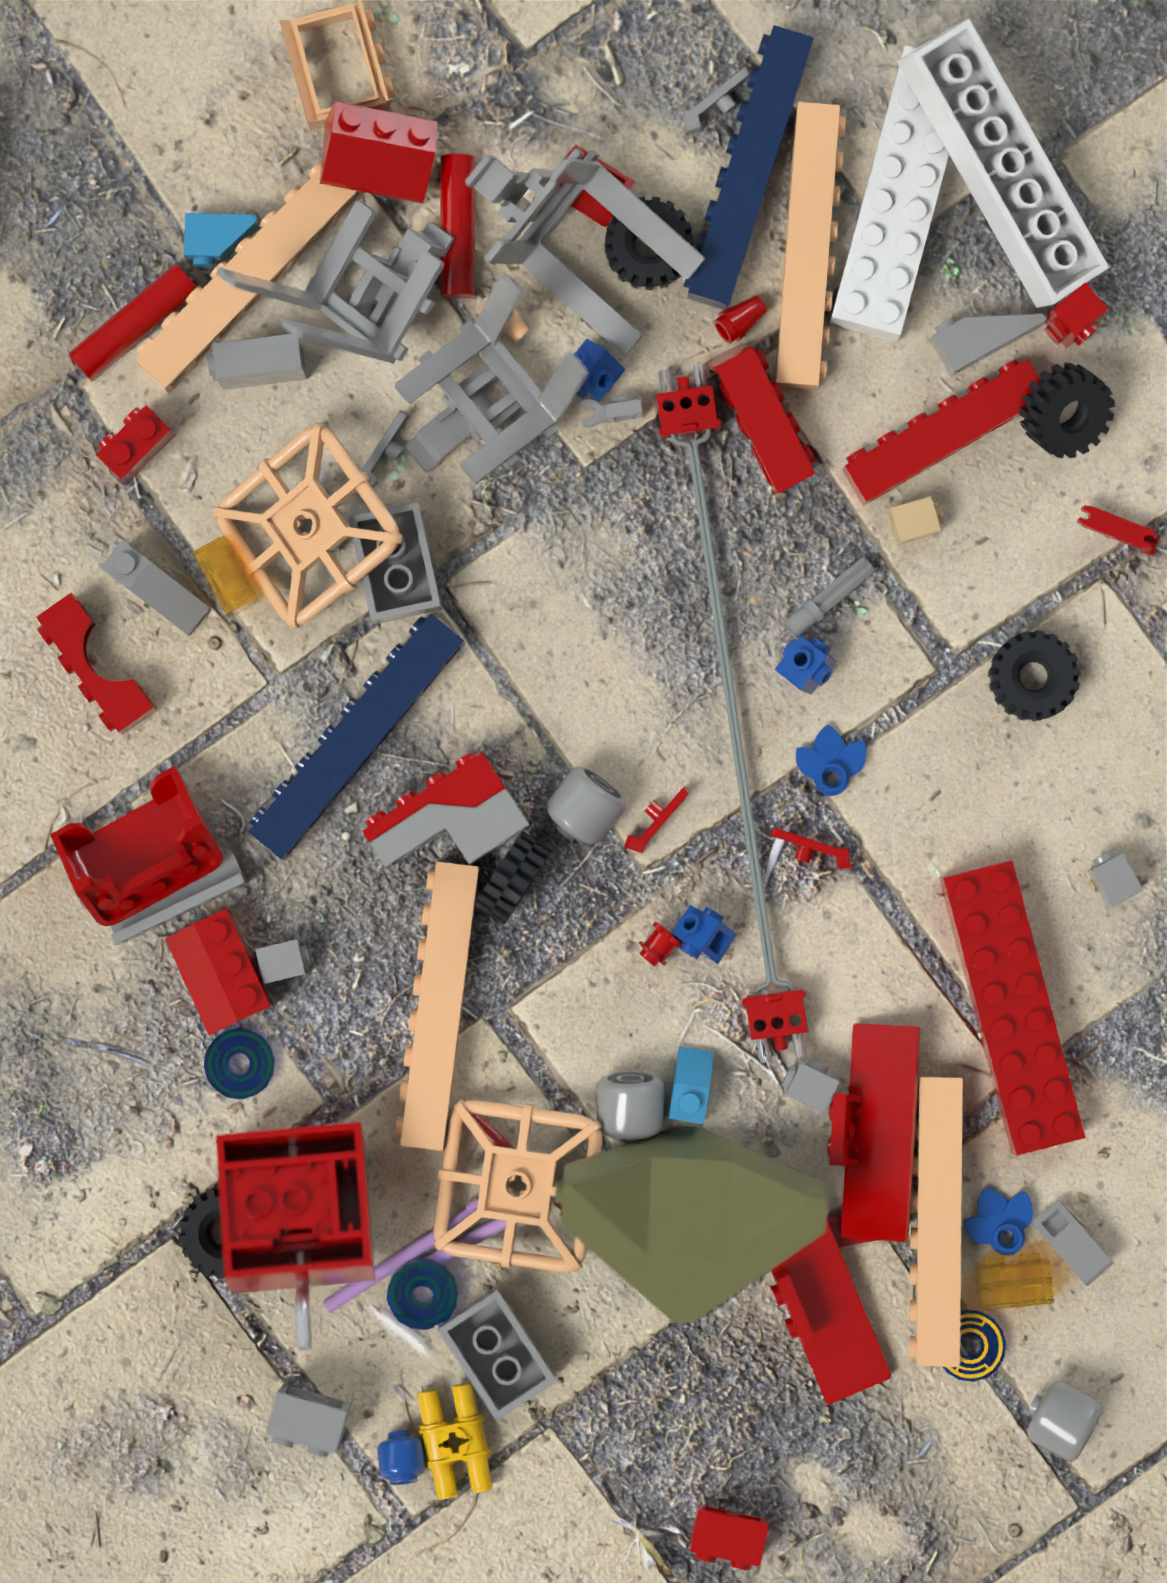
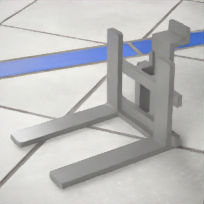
(507, 188)
(395, 284)
(470, 410)

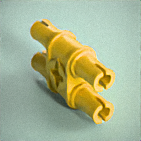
(442, 1455)

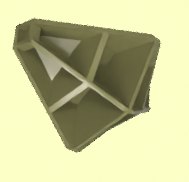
(690, 1216)

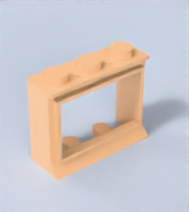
(372, 53)

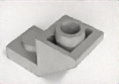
(1072, 1243)

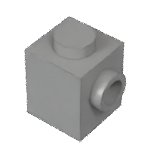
(810, 1085)

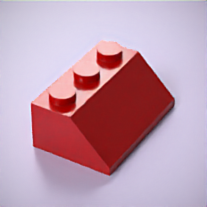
(378, 152)
(219, 971)

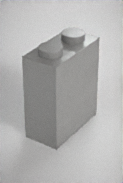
(257, 361)

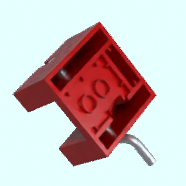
(310, 1188)

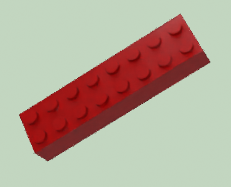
(1012, 1008)

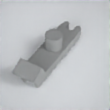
(720, 97)
(386, 446)

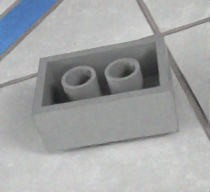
(405, 580)
(497, 1353)

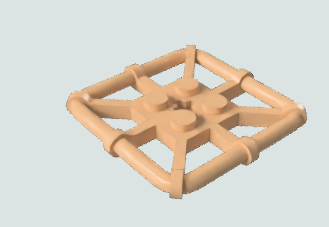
(328, 528)
(499, 1168)

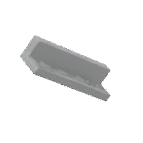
(206, 889)

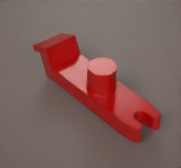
(1119, 529)
(659, 815)
(807, 846)

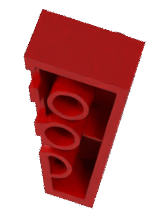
(762, 416)

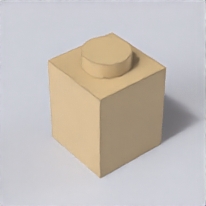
(915, 520)

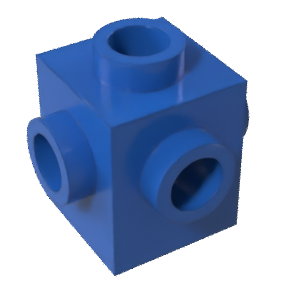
(601, 368)
(806, 663)
(703, 934)

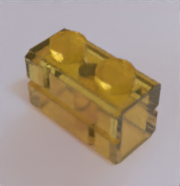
(226, 576)
(1014, 1282)

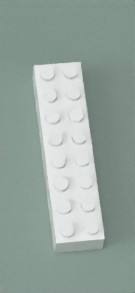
(1003, 164)
(892, 219)

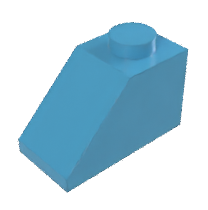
(215, 236)
(691, 1085)

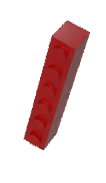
(940, 434)

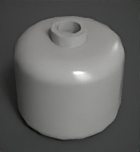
(585, 806)
(630, 1105)
(1063, 1420)

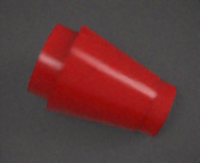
(739, 319)

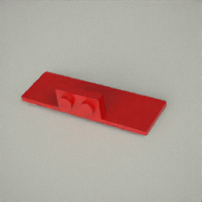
(877, 1132)
(829, 1319)

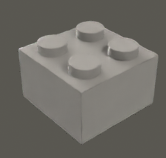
(307, 1420)

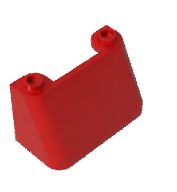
(140, 853)

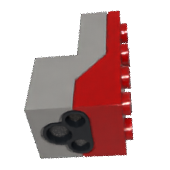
(465, 803)

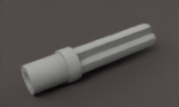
(814, 610)

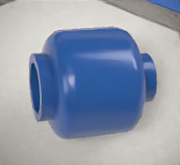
(401, 1458)

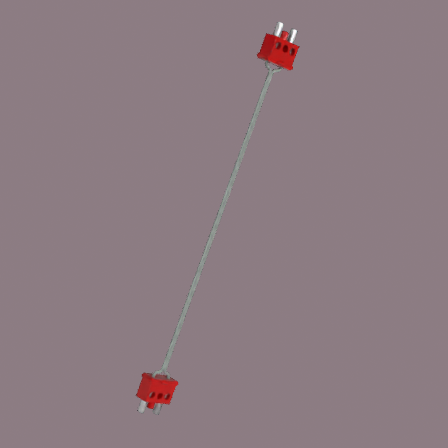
(689, 422)

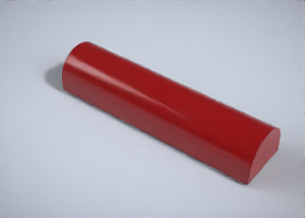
(458, 221)
(132, 322)

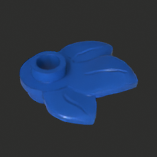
(831, 755)
(997, 1216)

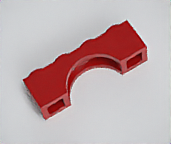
(69, 628)

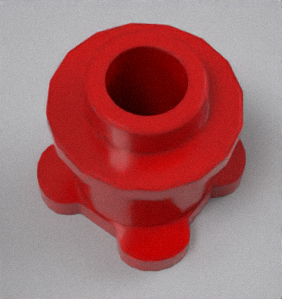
(658, 945)

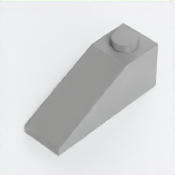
(975, 338)
(155, 587)

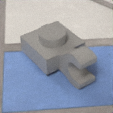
(620, 409)

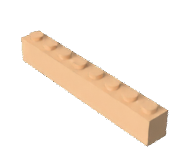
(807, 246)
(268, 256)
(439, 1006)
(939, 1223)

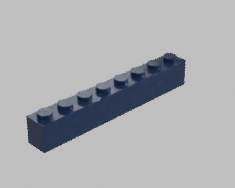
(750, 166)
(356, 737)

